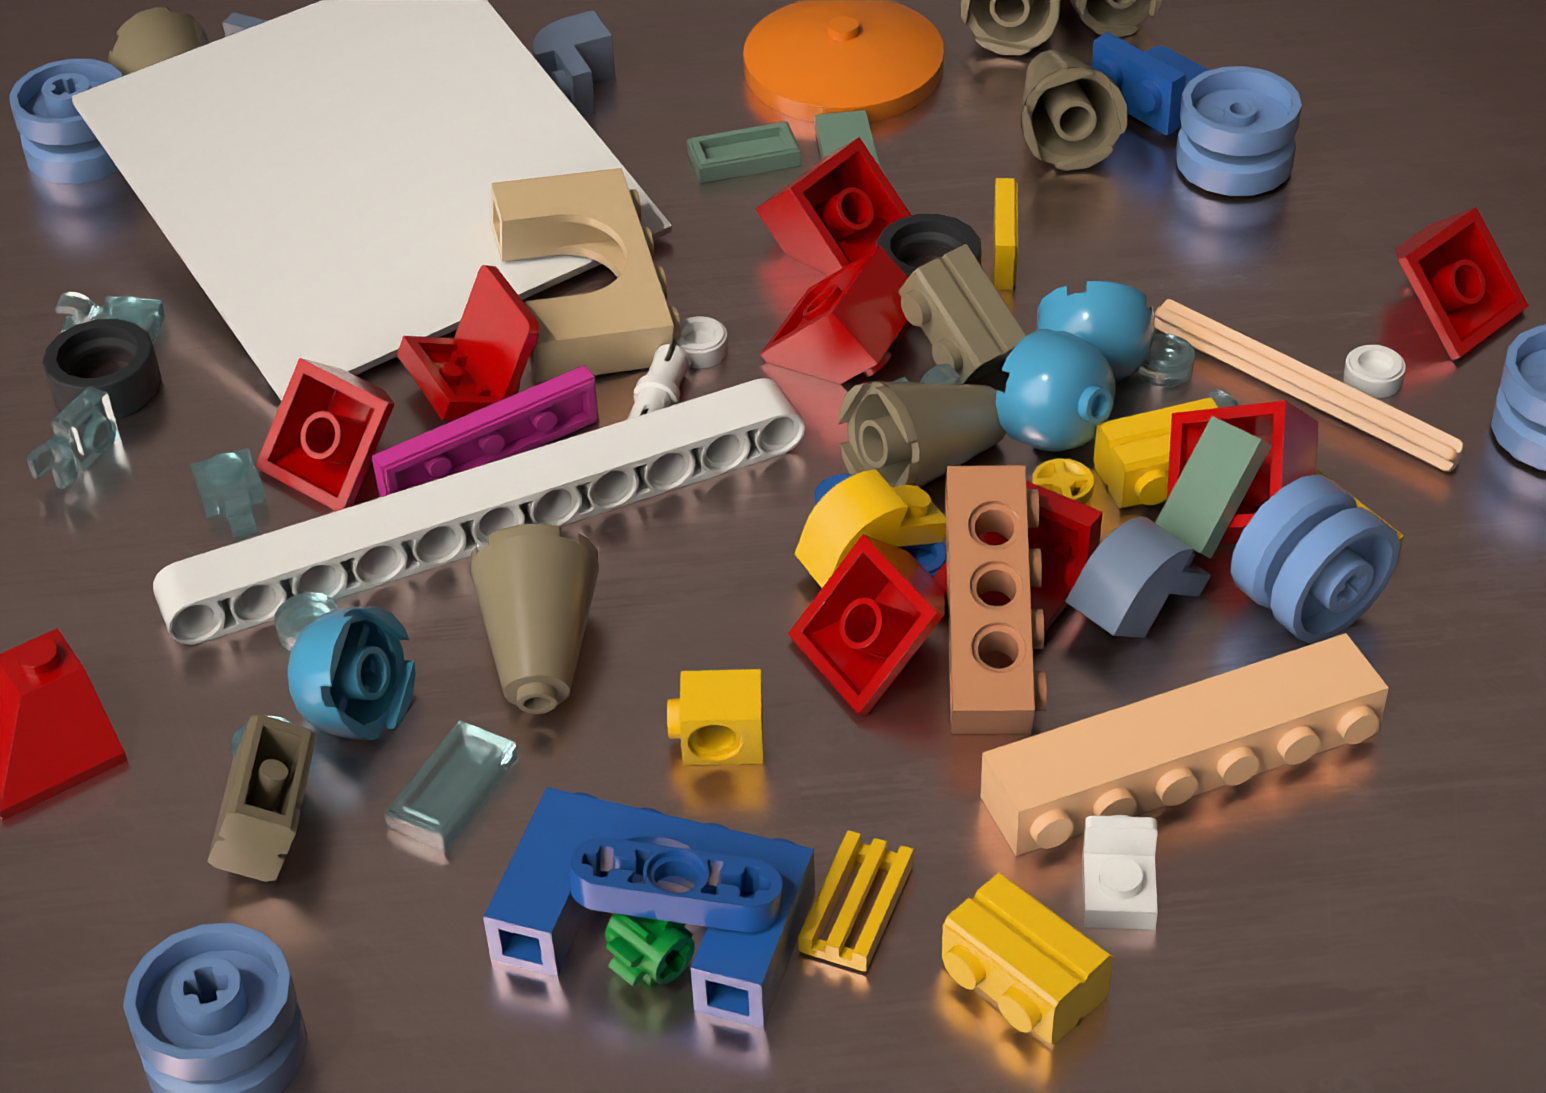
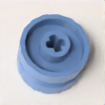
(52, 130)
(1238, 130)
(1521, 399)
(1314, 558)
(216, 1013)

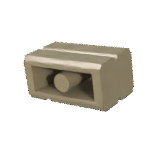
(961, 314)
(263, 798)

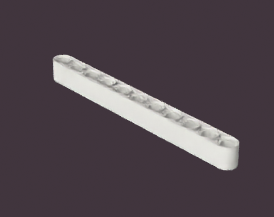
(452, 515)

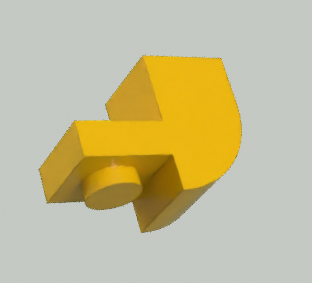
(867, 507)

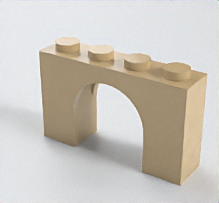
(600, 220)

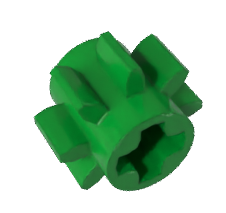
(648, 948)

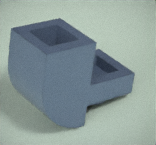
(576, 56)
(1133, 576)

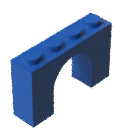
(537, 918)

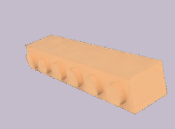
(1182, 743)

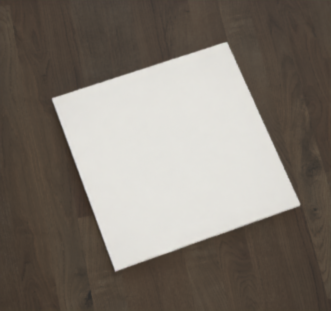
(345, 169)

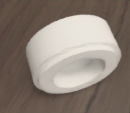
(703, 341)
(1375, 370)

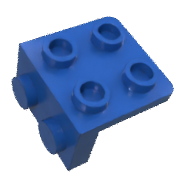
(1148, 80)

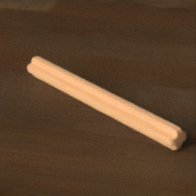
(1311, 386)

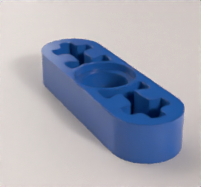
(623, 896)

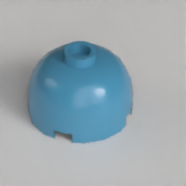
(1106, 316)
(1055, 391)
(352, 673)

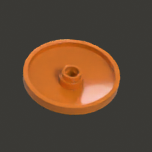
(843, 58)

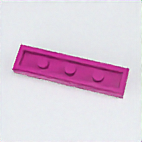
(491, 433)

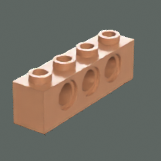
(983, 696)

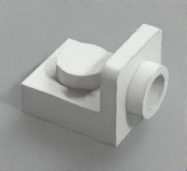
(1119, 872)

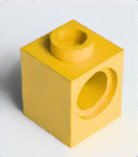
(718, 717)

